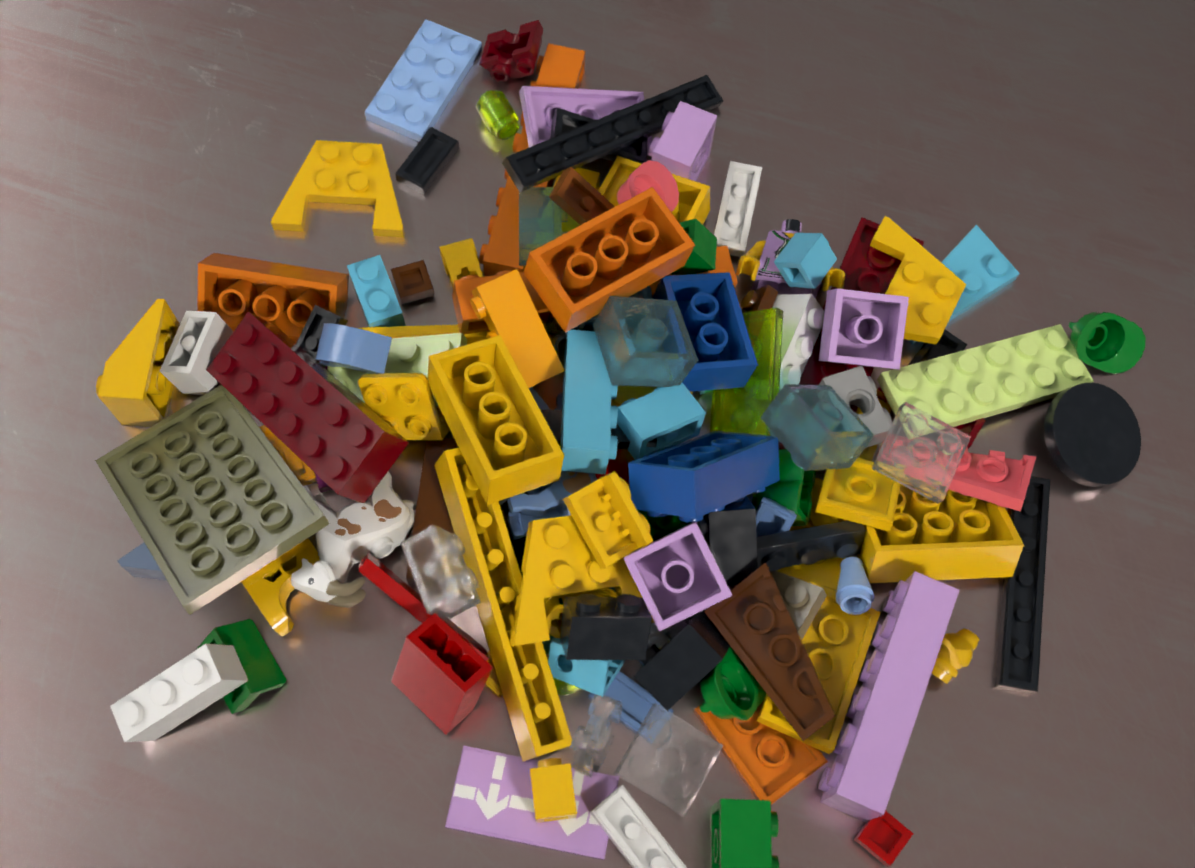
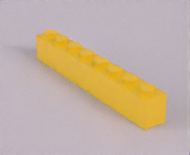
(521, 669)

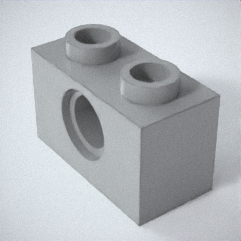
(861, 391)

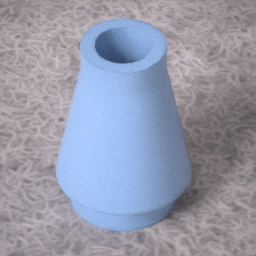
(853, 588)

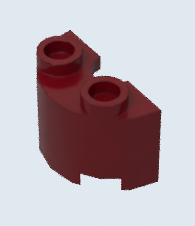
(512, 54)

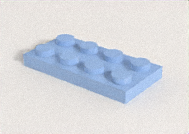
(423, 80)

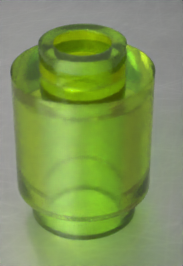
(498, 114)

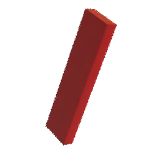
(407, 596)

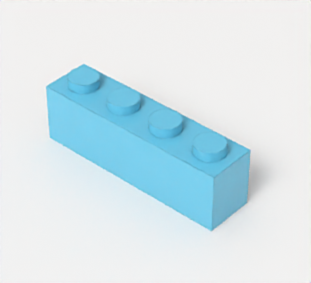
(587, 406)

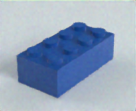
(703, 474)

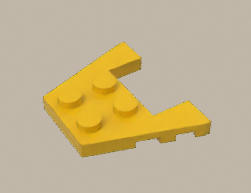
(342, 175)
(922, 278)
(557, 565)

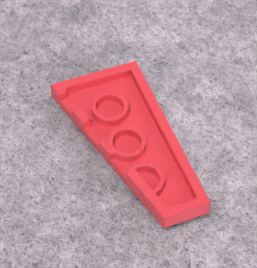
(993, 478)

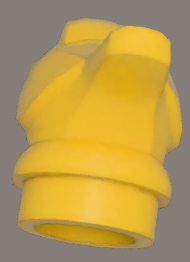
(954, 654)

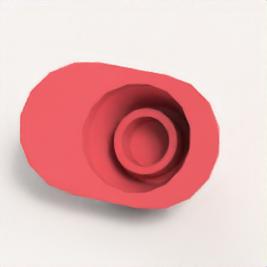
(650, 175)

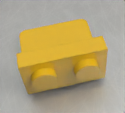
(404, 404)

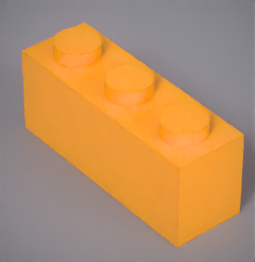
(512, 315)

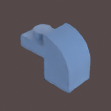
(353, 348)

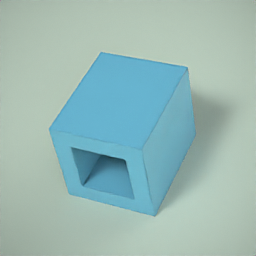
(805, 260)

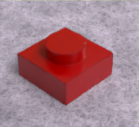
(884, 838)

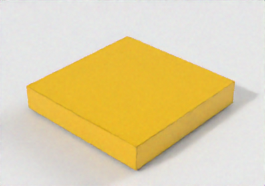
(859, 495)

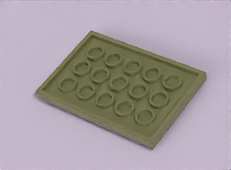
(210, 497)

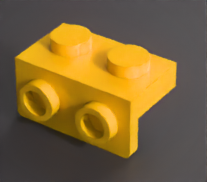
(608, 519)

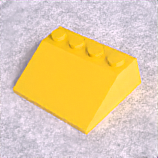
(942, 540)

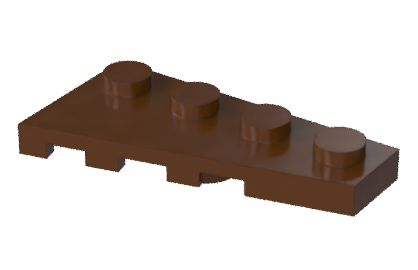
(770, 647)

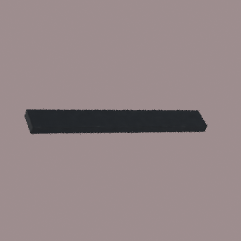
(606, 134)

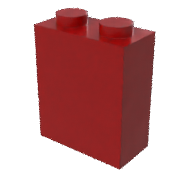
(440, 673)

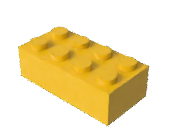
(494, 419)

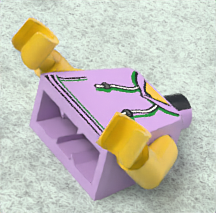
(761, 267)

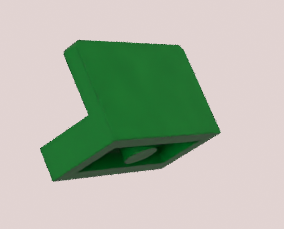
(255, 658)

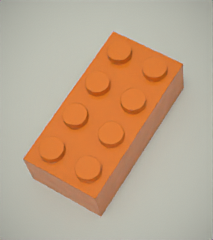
(608, 258)

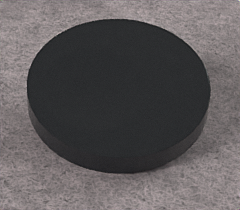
(1092, 434)

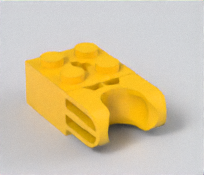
(273, 585)

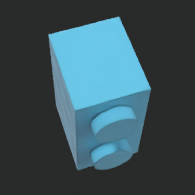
(375, 293)
(664, 414)

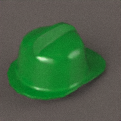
(1107, 341)
(731, 689)

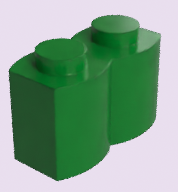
(791, 490)

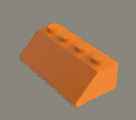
(269, 290)

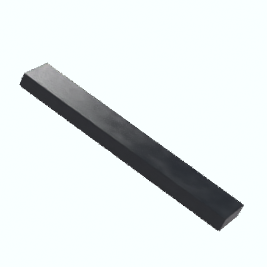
(1024, 594)

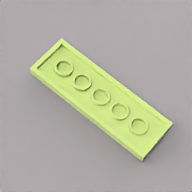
(988, 377)

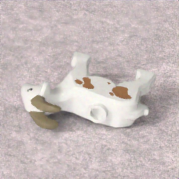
(351, 534)

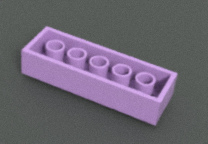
(889, 697)

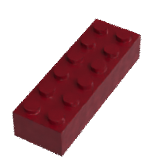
(307, 408)

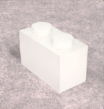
(193, 350)

